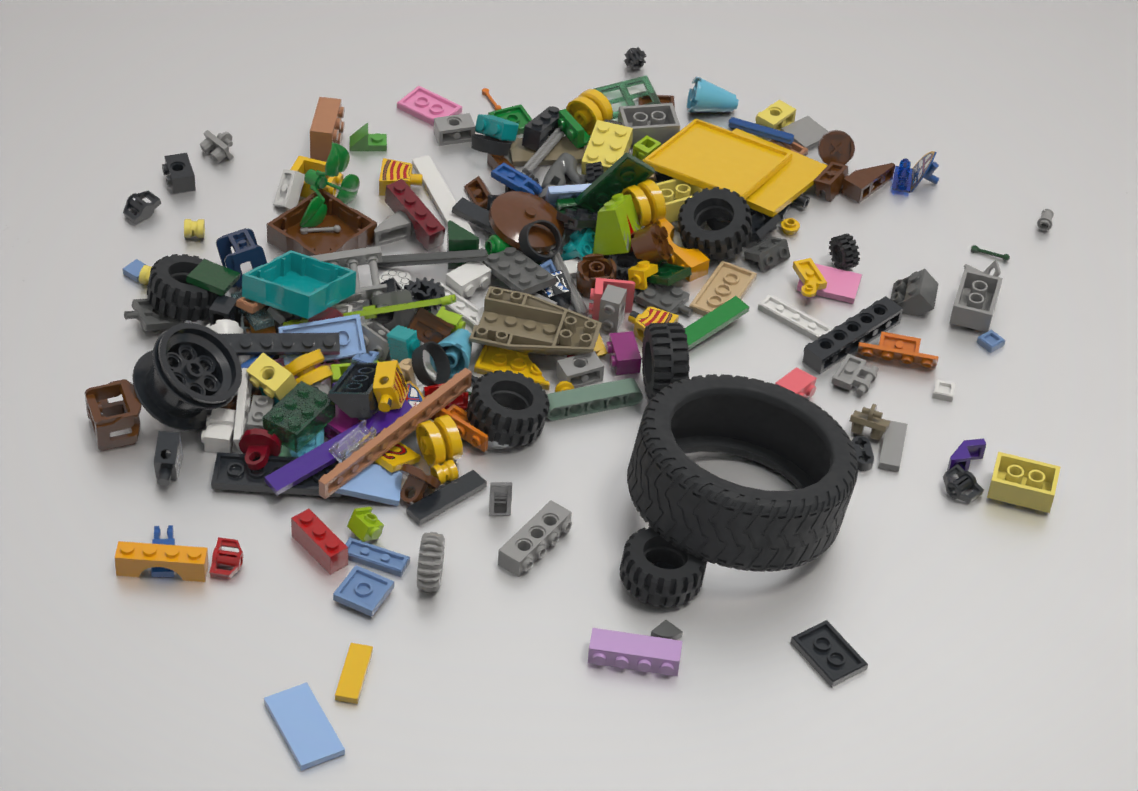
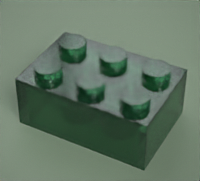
(299, 416)

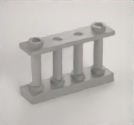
(352, 259)

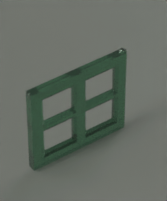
(622, 86)

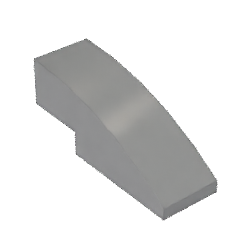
(393, 229)

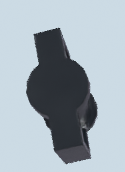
(144, 209)
(964, 482)

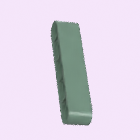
(594, 399)

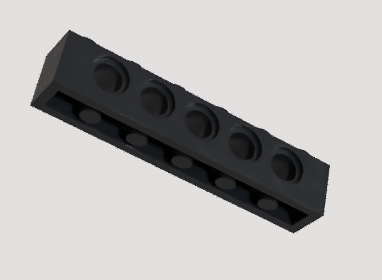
(845, 338)

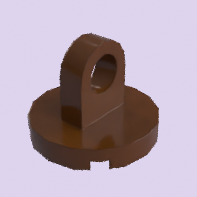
(836, 147)
(416, 480)

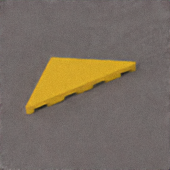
(502, 359)

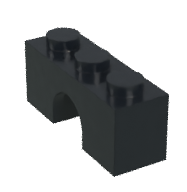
(540, 128)

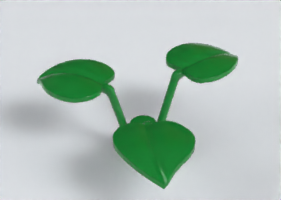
(336, 162)

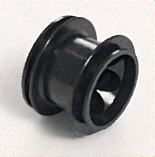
(187, 376)

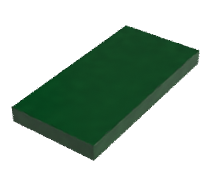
(622, 174)

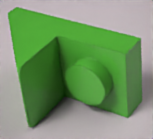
(367, 142)

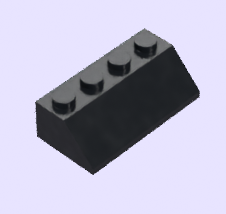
(355, 392)

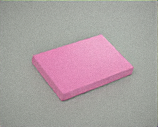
(427, 105)
(841, 284)

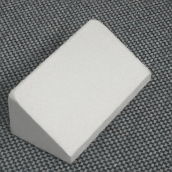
(289, 189)

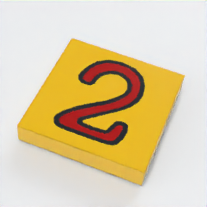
(397, 456)

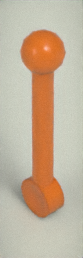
(485, 91)

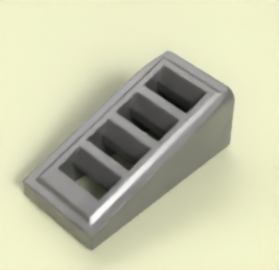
(500, 498)

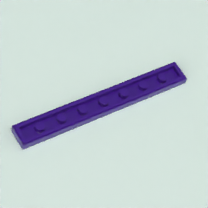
(320, 457)

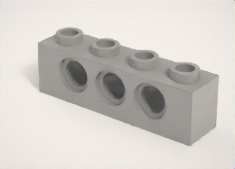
(534, 538)

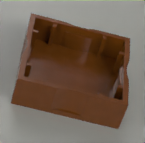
(355, 231)

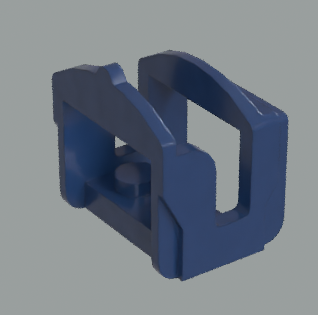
(245, 250)

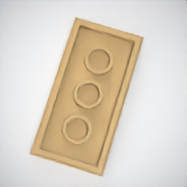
(721, 286)

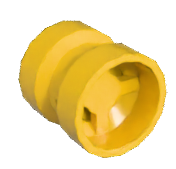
(445, 472)

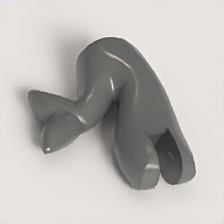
(564, 165)

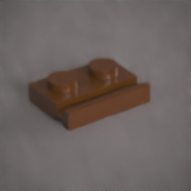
(429, 326)

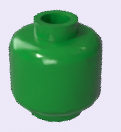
(495, 244)

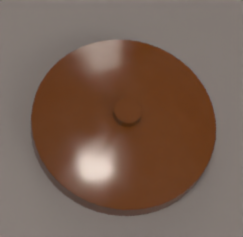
(515, 210)

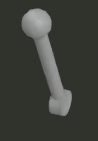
(336, 228)

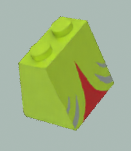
(615, 226)

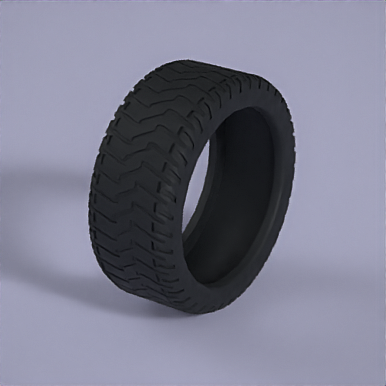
(731, 521)

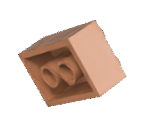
(326, 127)

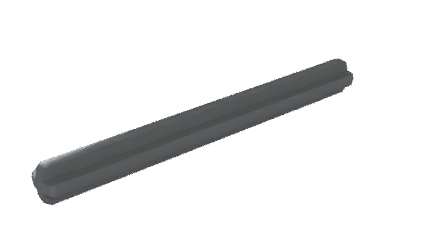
(433, 258)

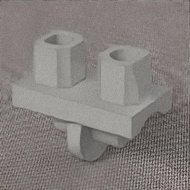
(220, 144)

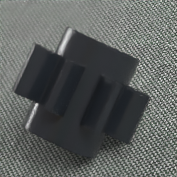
(635, 58)

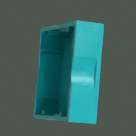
(299, 284)

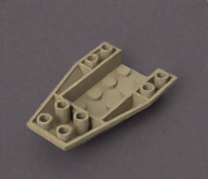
(533, 325)

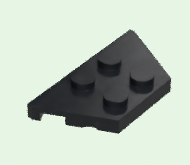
(580, 218)

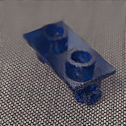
(903, 176)

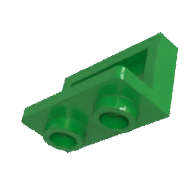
(572, 129)

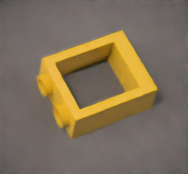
(304, 164)

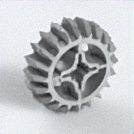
(430, 562)

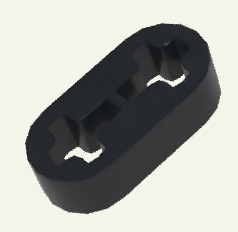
(865, 453)

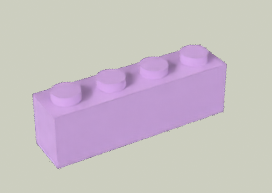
(634, 651)

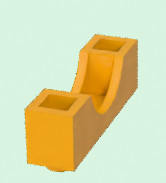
(685, 257)
(187, 561)

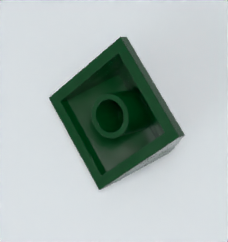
(459, 240)

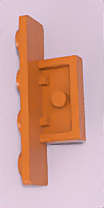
(899, 348)
(467, 431)

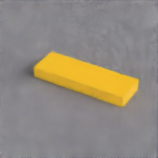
(354, 673)

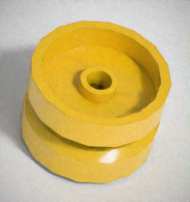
(589, 108)
(647, 201)
(305, 368)
(439, 440)

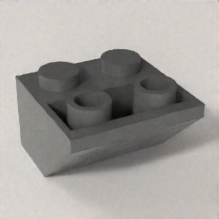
(915, 293)

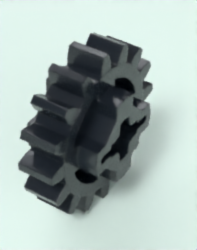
(425, 290)

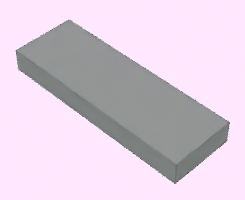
(893, 446)

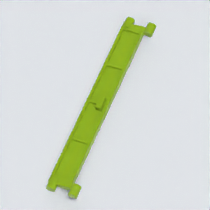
(371, 312)

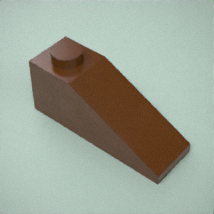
(866, 181)

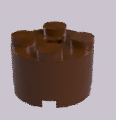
(652, 244)
(593, 267)

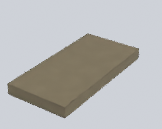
(521, 155)

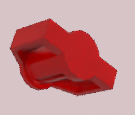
(226, 558)

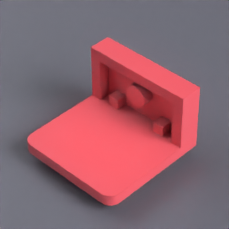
(597, 292)

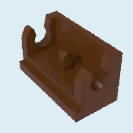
(831, 180)

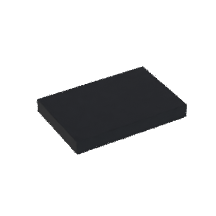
(829, 653)

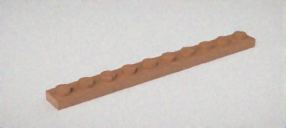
(394, 433)

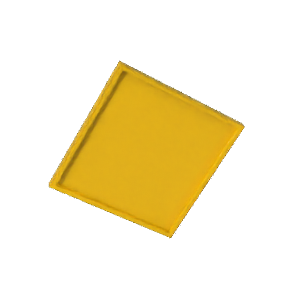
(718, 158)
(786, 184)

